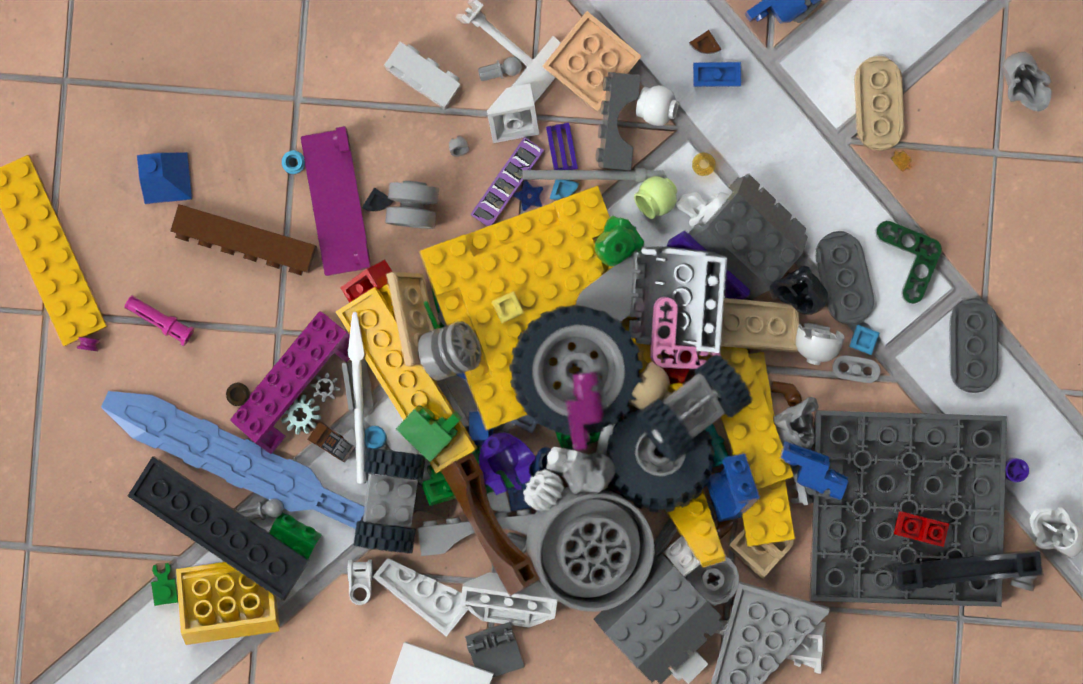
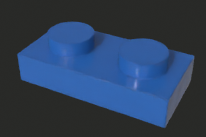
(717, 74)

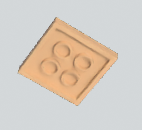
(587, 57)

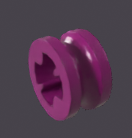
(88, 344)

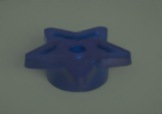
(528, 202)

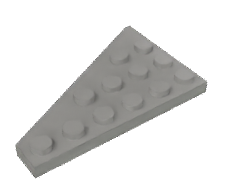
(763, 633)

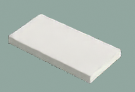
(428, 667)

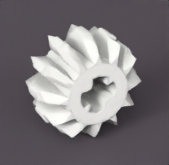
(543, 490)

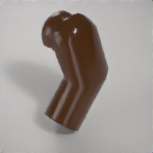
(789, 391)

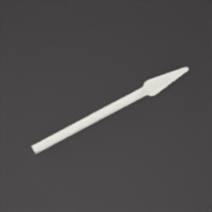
(356, 354)

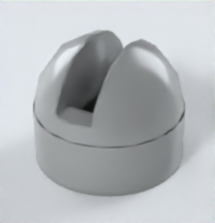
(458, 146)

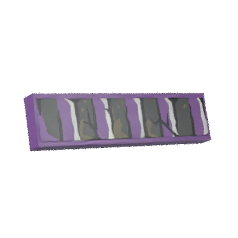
(506, 182)

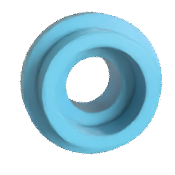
(287, 157)

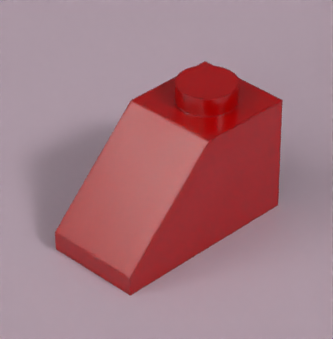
(371, 277)

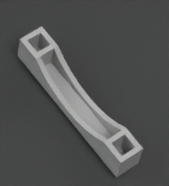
(439, 538)

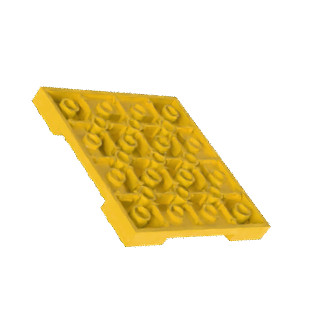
(539, 256)

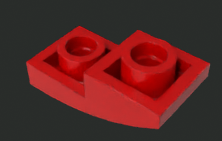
(921, 529)

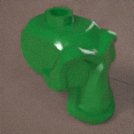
(617, 241)

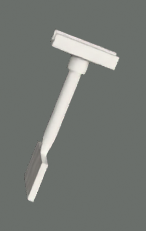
(534, 73)

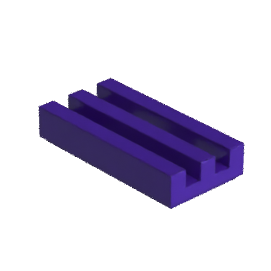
(557, 128)

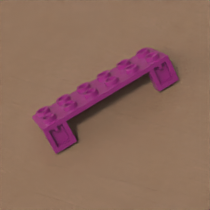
(335, 201)
(289, 379)

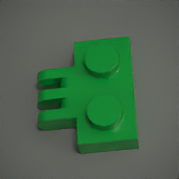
(437, 488)

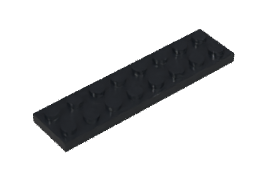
(218, 528)

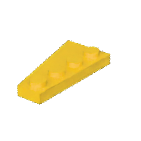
(698, 530)

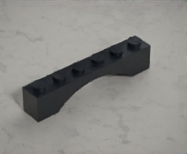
(966, 569)

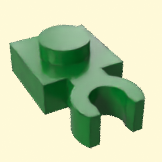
(164, 589)

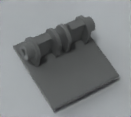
(495, 650)

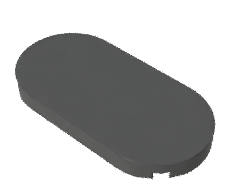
(845, 277)
(973, 345)

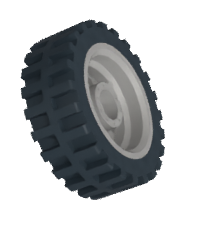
(549, 338)

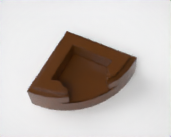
(705, 43)

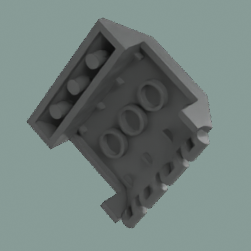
(753, 236)
(696, 285)
(660, 622)

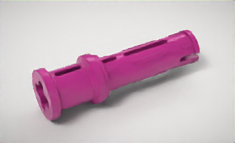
(168, 325)

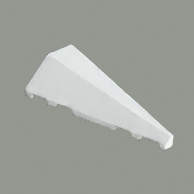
(810, 650)

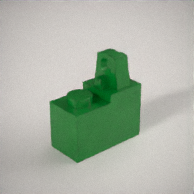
(426, 433)

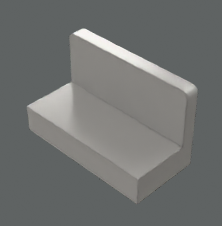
(348, 379)

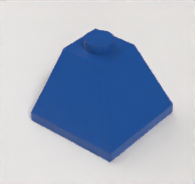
(164, 177)

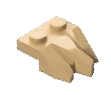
(760, 557)

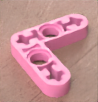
(668, 343)

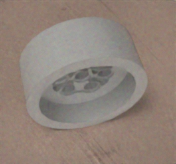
(565, 522)

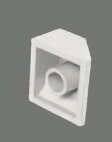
(513, 114)

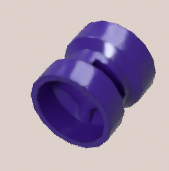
(1018, 468)

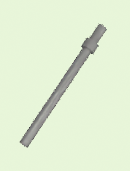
(638, 174)

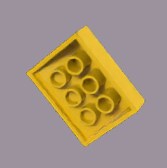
(223, 604)

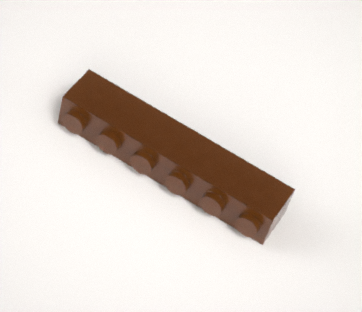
(243, 238)

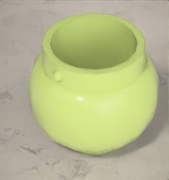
(656, 196)

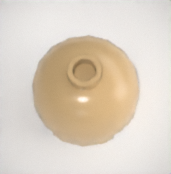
(653, 387)

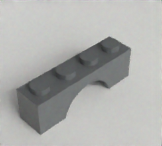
(620, 90)

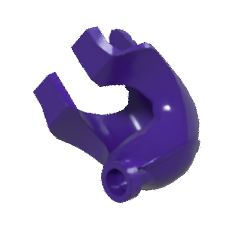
(506, 454)

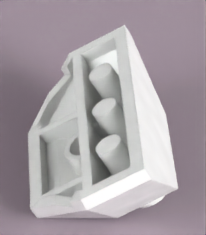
(490, 602)

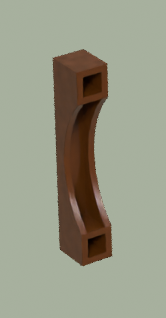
(508, 560)

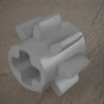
(332, 388)

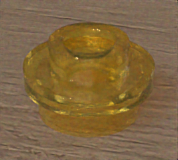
(901, 160)
(700, 171)

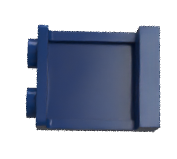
(733, 488)

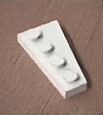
(424, 595)

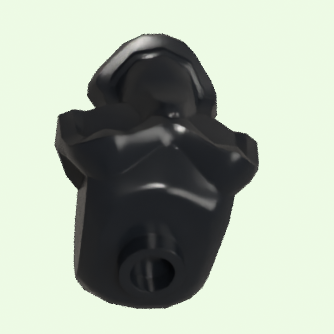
(801, 291)

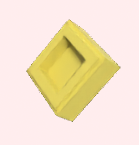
(507, 307)

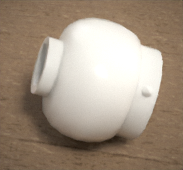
(656, 105)

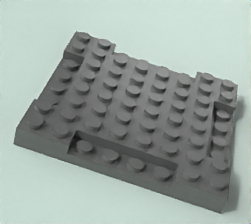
(915, 465)

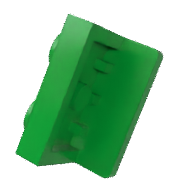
(295, 534)

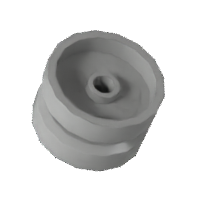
(722, 588)

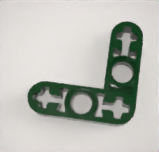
(920, 258)

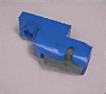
(783, 10)
(814, 472)

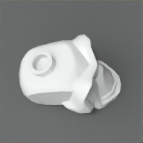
(698, 209)
(1056, 531)

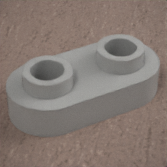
(855, 369)

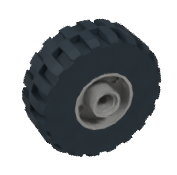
(655, 480)

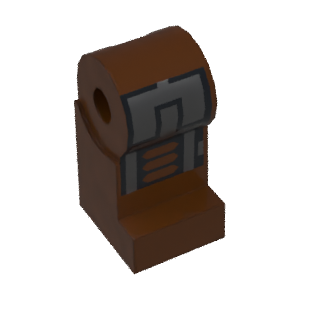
(331, 442)

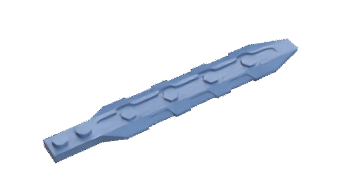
(226, 455)

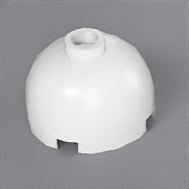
(818, 343)

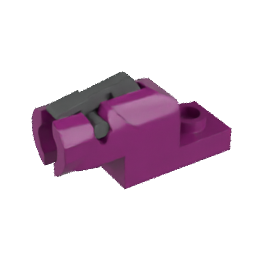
(587, 406)

